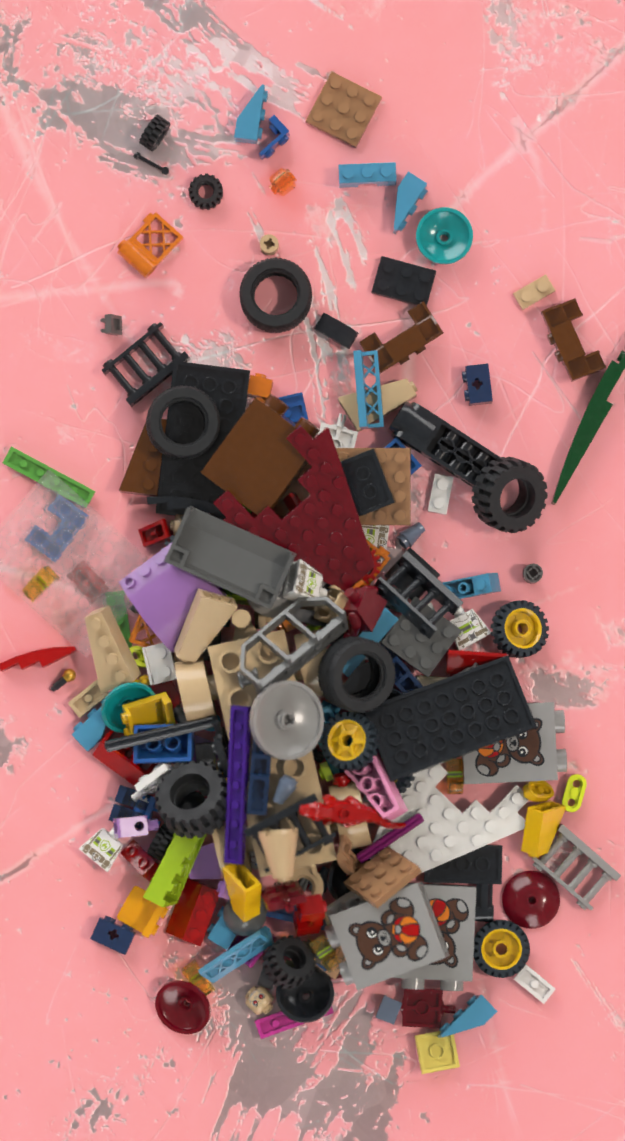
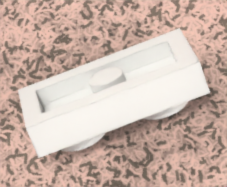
(440, 494)
(534, 984)

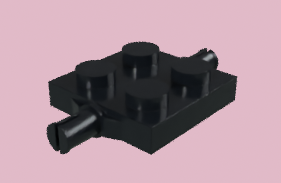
(221, 747)

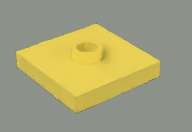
(436, 1053)

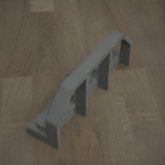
(306, 652)

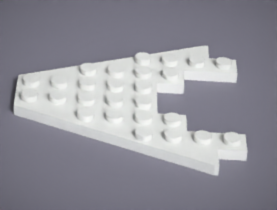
(447, 830)

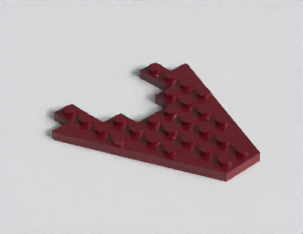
(323, 526)

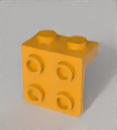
(141, 913)

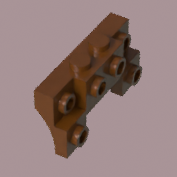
(566, 341)
(407, 342)

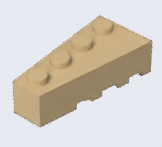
(110, 651)

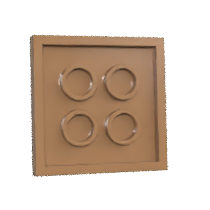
(343, 109)
(382, 877)

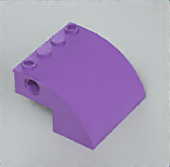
(164, 595)

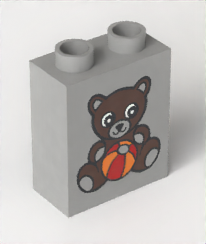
(524, 756)
(455, 914)
(387, 939)

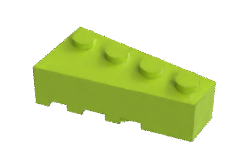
(173, 871)

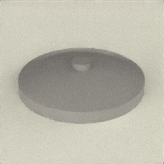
(286, 720)

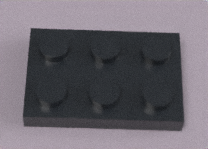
(403, 281)
(367, 482)

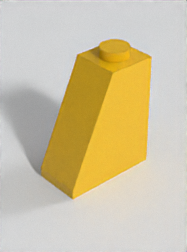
(541, 827)
(243, 891)

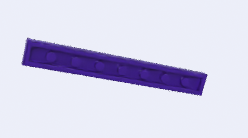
(237, 785)

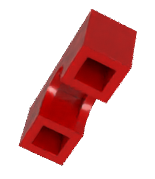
(309, 915)

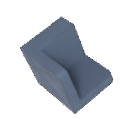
(388, 1009)

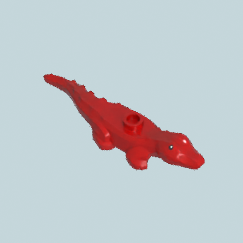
(346, 811)

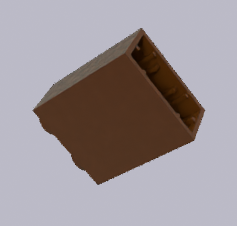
(256, 456)

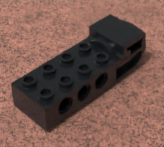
(440, 442)

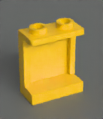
(147, 711)

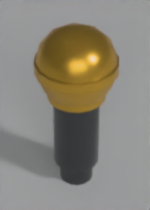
(68, 676)

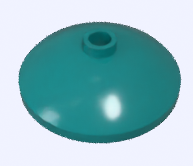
(449, 223)
(112, 704)

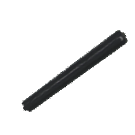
(160, 733)

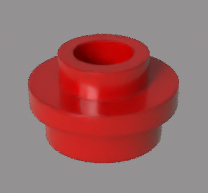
(341, 779)

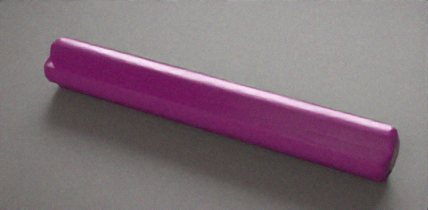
(389, 838)

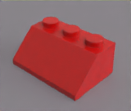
(459, 660)
(122, 760)
(193, 912)

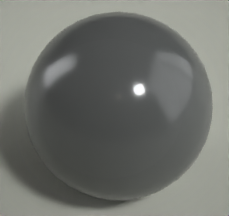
(240, 928)

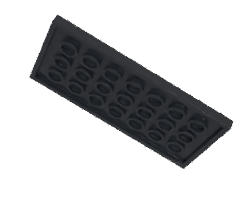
(185, 425)
(451, 718)

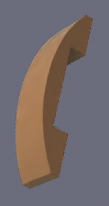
(346, 858)

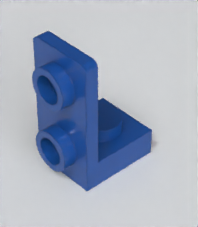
(276, 127)

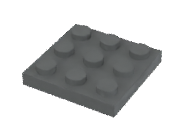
(416, 648)

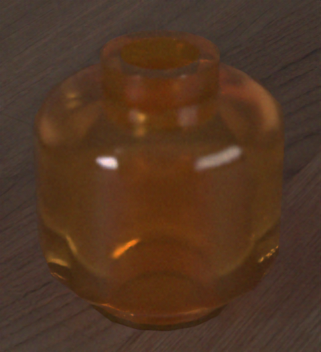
(282, 182)

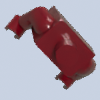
(363, 609)

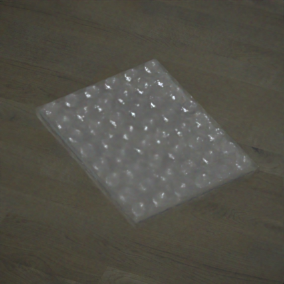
(86, 552)

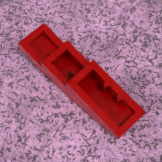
(44, 656)

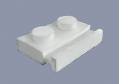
(159, 663)

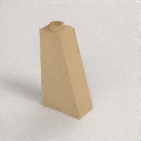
(393, 397)
(204, 621)

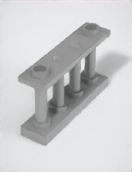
(578, 849)

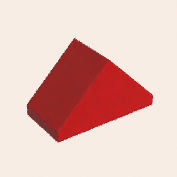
(155, 533)

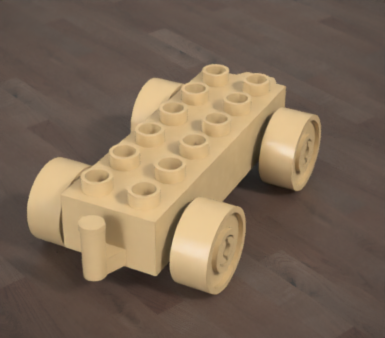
(198, 695)

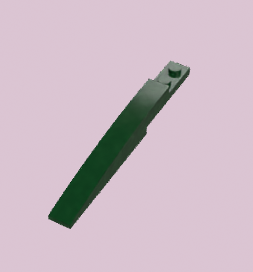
(590, 423)

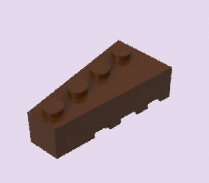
(144, 467)

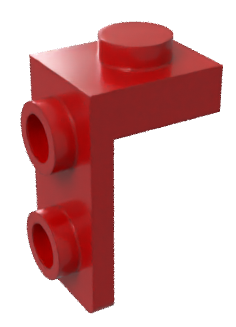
(140, 860)

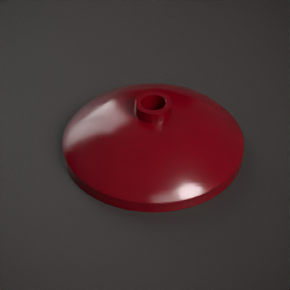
(520, 889)
(177, 1012)

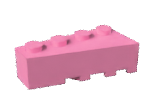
(378, 788)

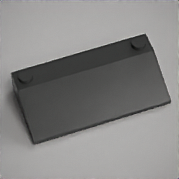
(230, 557)

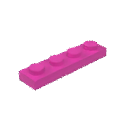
(277, 1023)

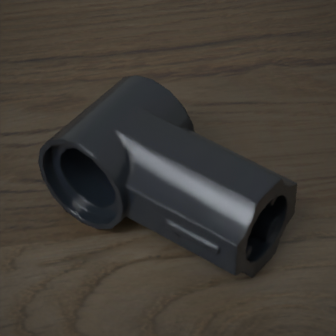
(484, 909)

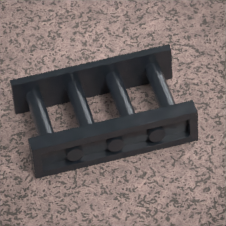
(149, 383)
(430, 583)
(290, 812)

